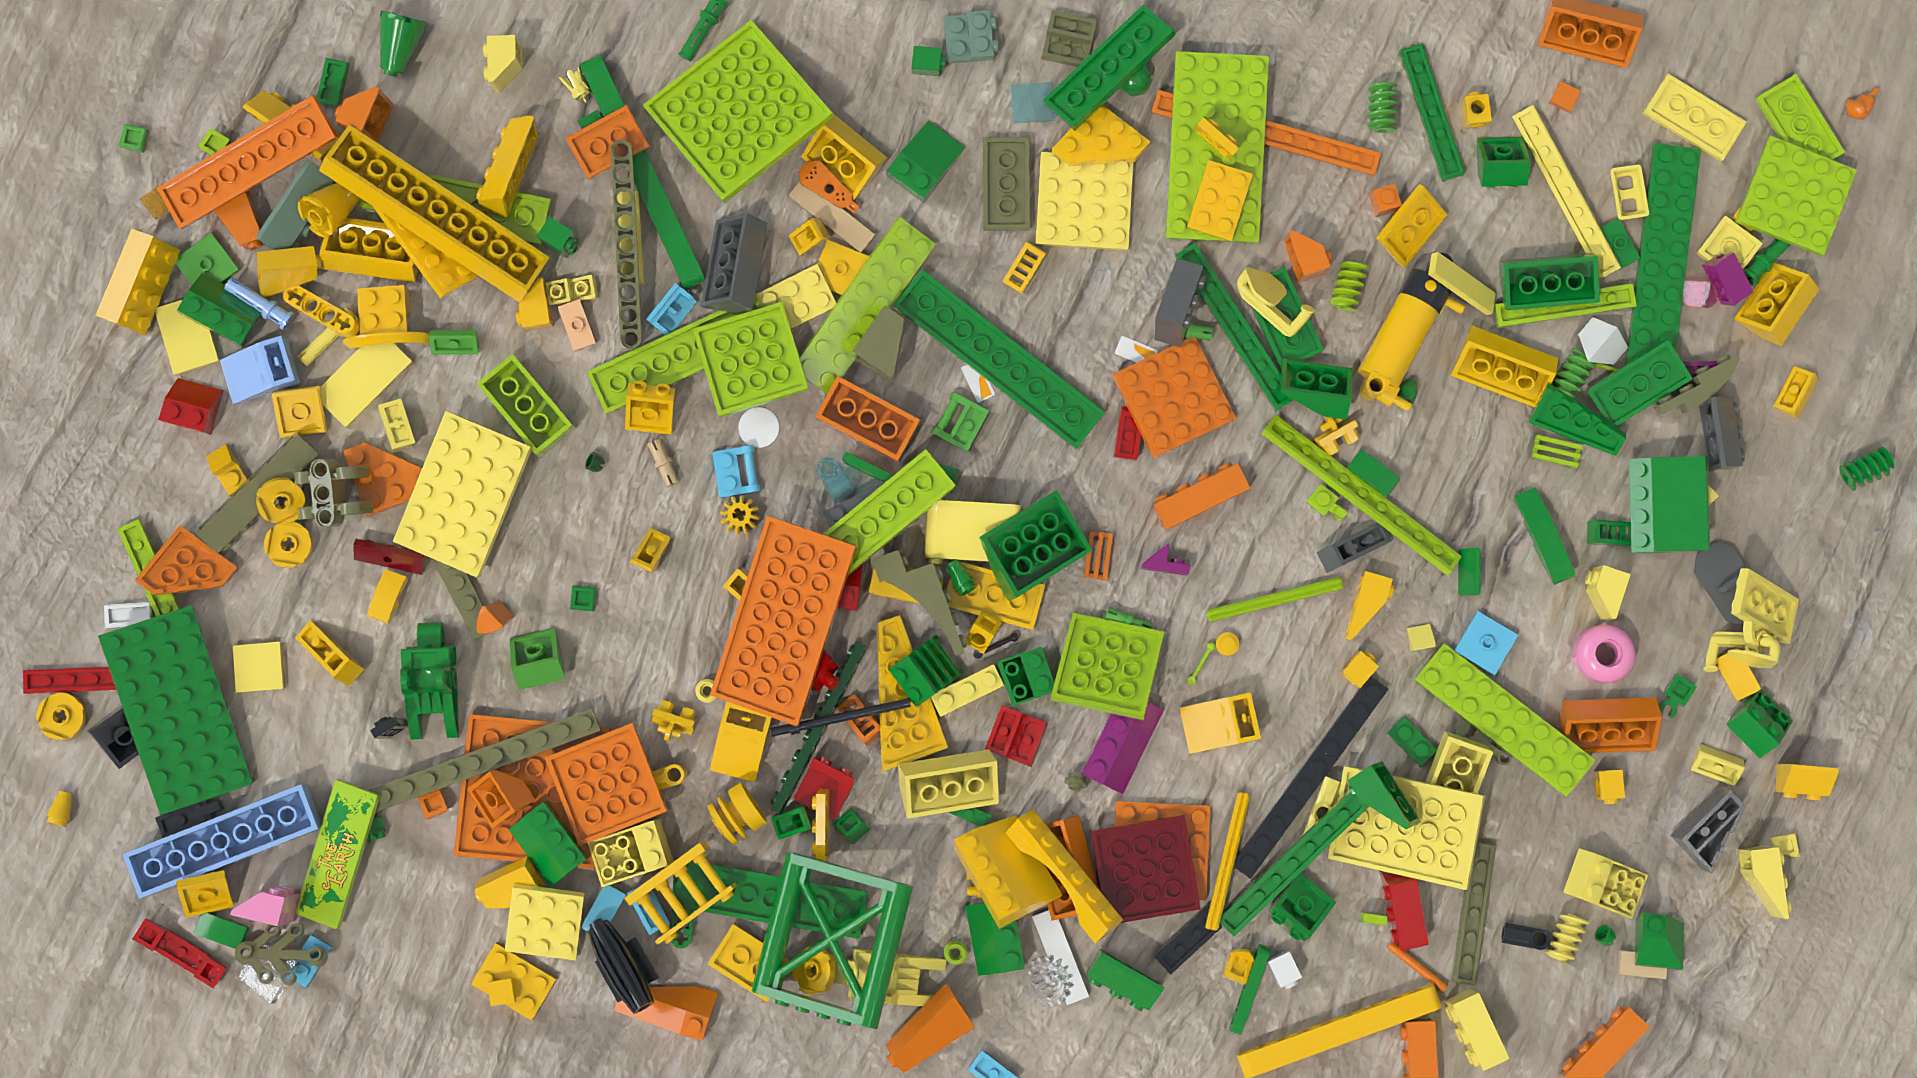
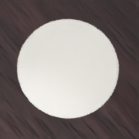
(758, 427)

